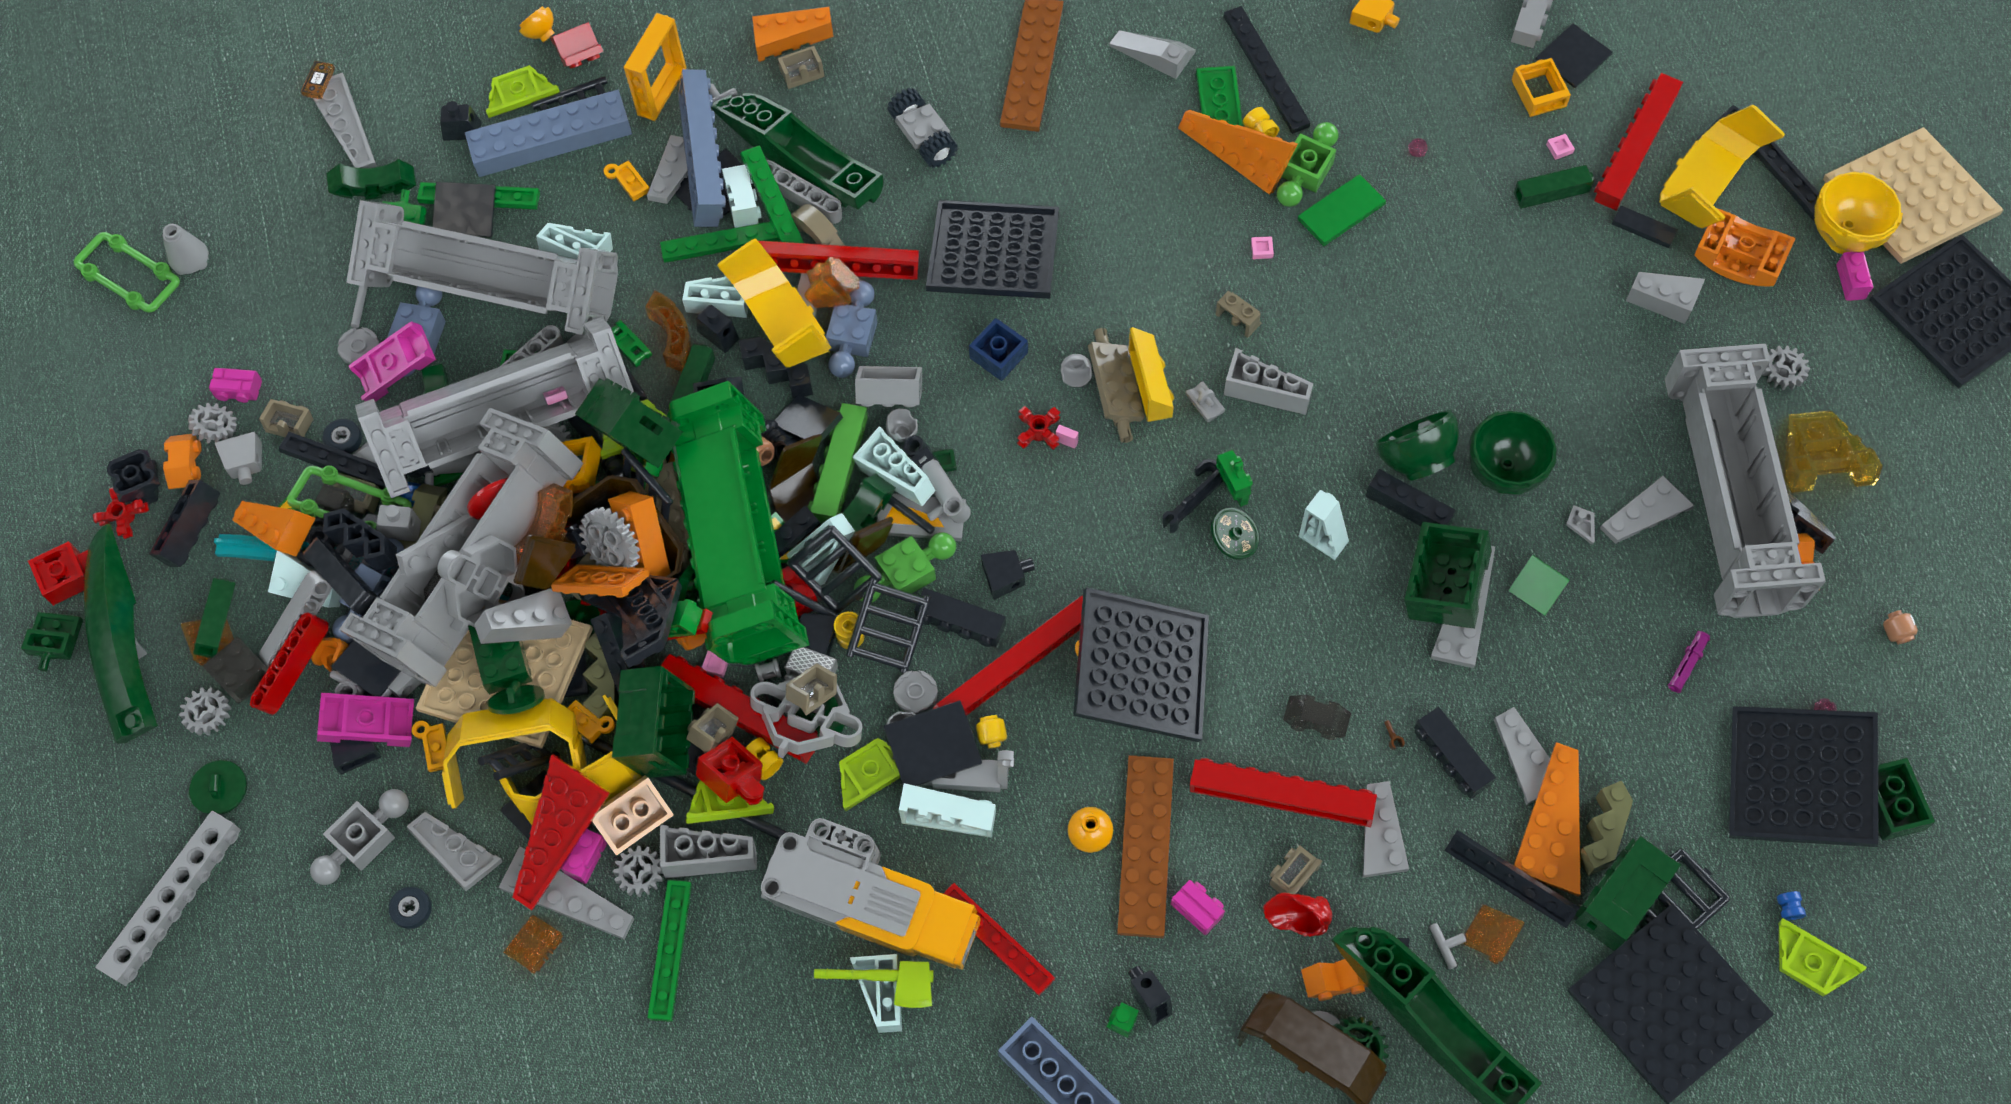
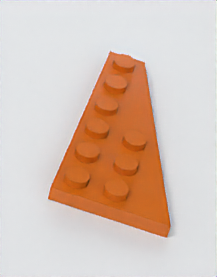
(1246, 150)
(1553, 831)

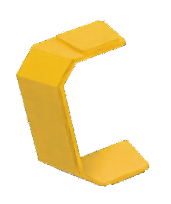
(1713, 164)
(775, 304)
(488, 726)
(605, 772)

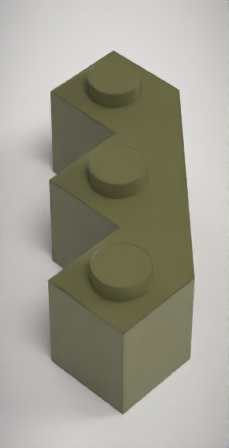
(425, 498)
(600, 679)
(1606, 828)

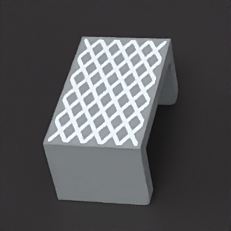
(805, 658)

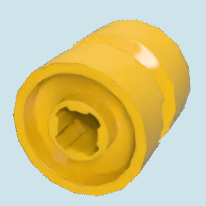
(1260, 121)
(844, 627)
(770, 759)

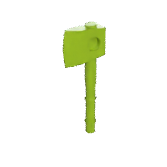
(912, 980)

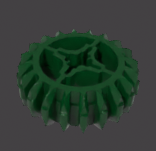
(1370, 1034)

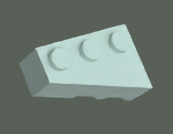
(741, 196)
(566, 241)
(715, 292)
(1324, 525)
(825, 548)
(288, 575)
(880, 994)

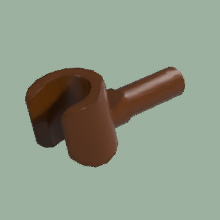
(1393, 736)

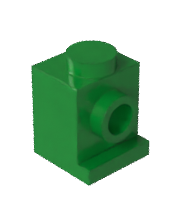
(1122, 1019)

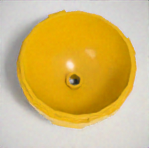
(1856, 212)

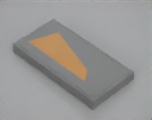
(905, 527)

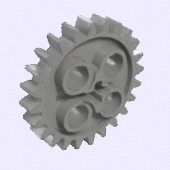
(609, 539)

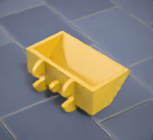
(1150, 375)

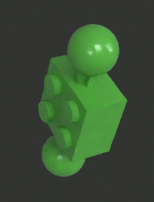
(1308, 164)
(908, 566)

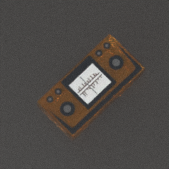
(318, 80)

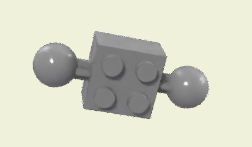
(358, 836)

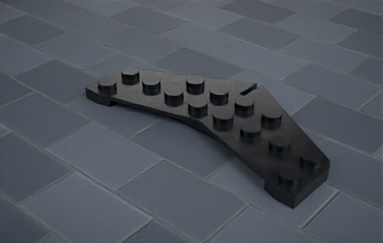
(644, 614)

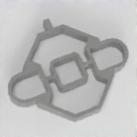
(471, 576)
(827, 736)

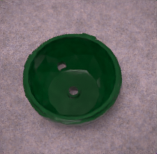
(1421, 445)

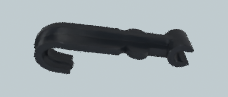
(1196, 497)

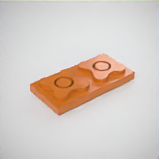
(600, 580)

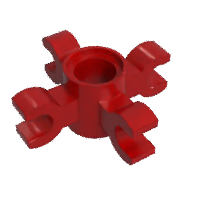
(1038, 420)
(126, 517)

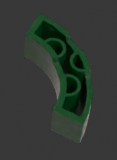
(371, 182)
(868, 502)

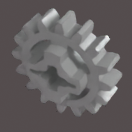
(1785, 368)
(212, 423)
(205, 711)
(629, 870)

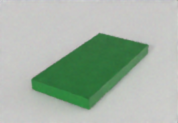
(1219, 94)
(1341, 210)

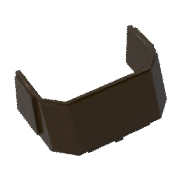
(615, 486)
(794, 487)
(543, 561)
(1315, 1046)

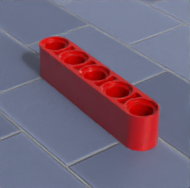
(289, 663)

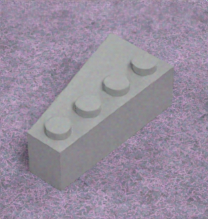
(1529, 21)
(1266, 385)
(527, 618)
(703, 852)

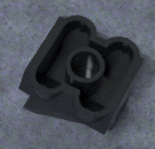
(135, 477)

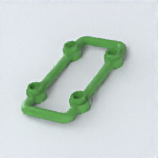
(133, 299)
(330, 476)

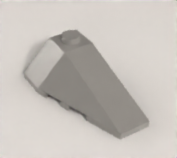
(1159, 53)

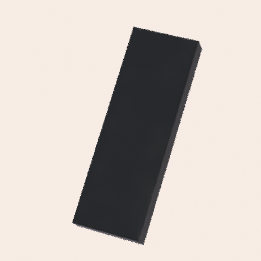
(1644, 226)

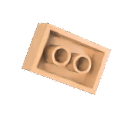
(631, 814)

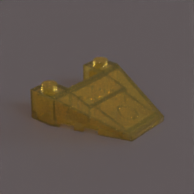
(1823, 445)

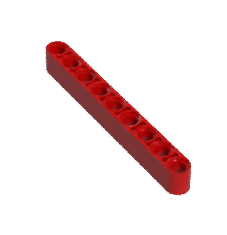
(1017, 659)

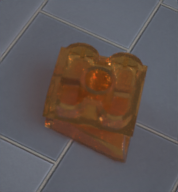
(831, 284)

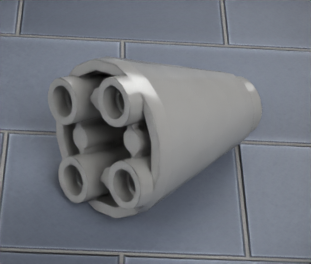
(183, 250)

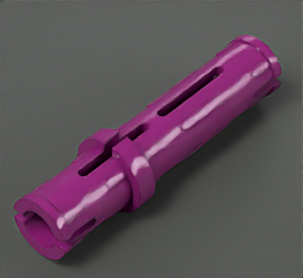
(1692, 655)

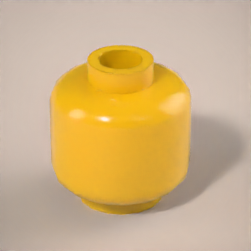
(991, 731)

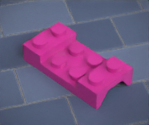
(392, 360)
(365, 719)

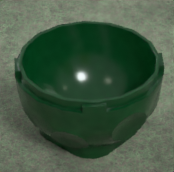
(1515, 441)

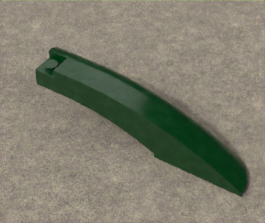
(799, 148)
(111, 639)
(1435, 1017)

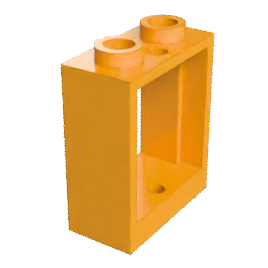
(1544, 103)
(591, 456)

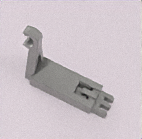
(987, 777)

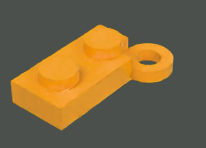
(628, 179)
(588, 724)
(434, 744)

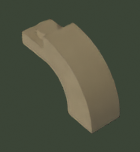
(816, 225)

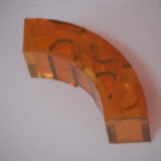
(668, 316)
(552, 512)

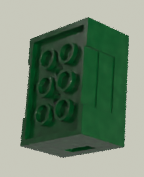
(629, 421)
(1437, 553)
(653, 722)
(1626, 892)

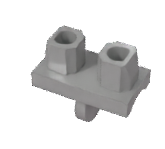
(1205, 402)

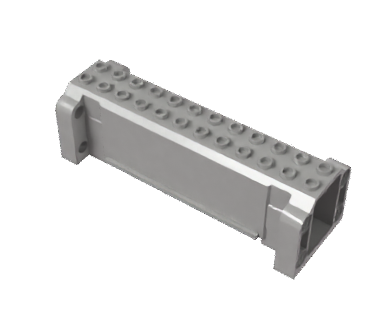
(480, 268)
(447, 420)
(1742, 481)
(418, 633)

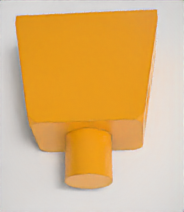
(1374, 15)

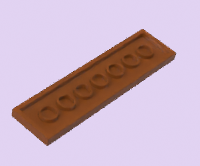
(1032, 65)
(1145, 847)

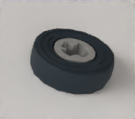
(344, 428)
(406, 897)

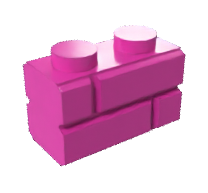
(1854, 276)
(235, 384)
(584, 857)
(1198, 906)

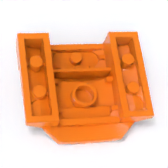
(1744, 251)

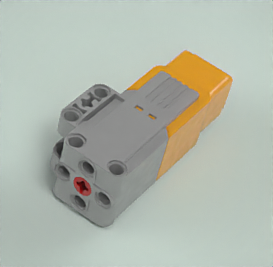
(856, 895)

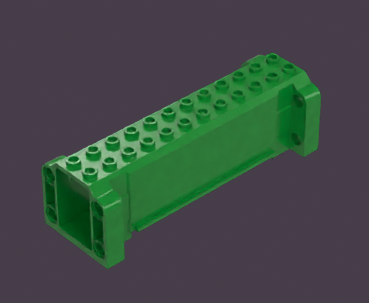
(732, 527)

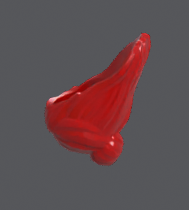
(1299, 913)

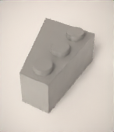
(1666, 294)

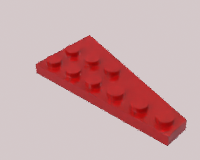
(561, 818)

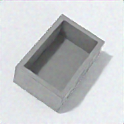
(888, 386)

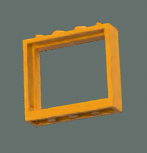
(652, 99)

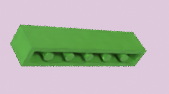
(839, 463)

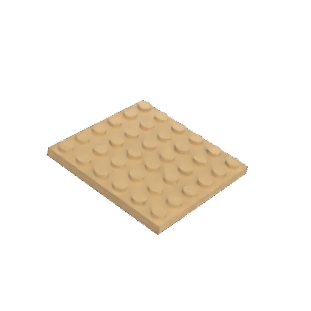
(1933, 190)
(550, 665)

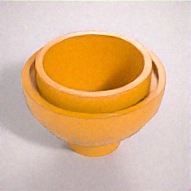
(538, 25)
(1090, 839)

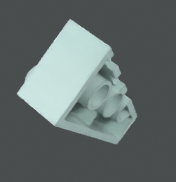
(883, 457)
(946, 811)

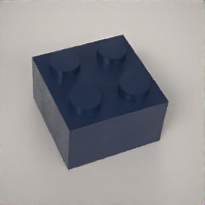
(998, 349)

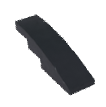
(1808, 523)

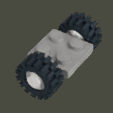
(922, 127)

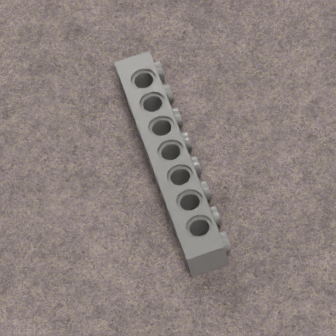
(157, 901)

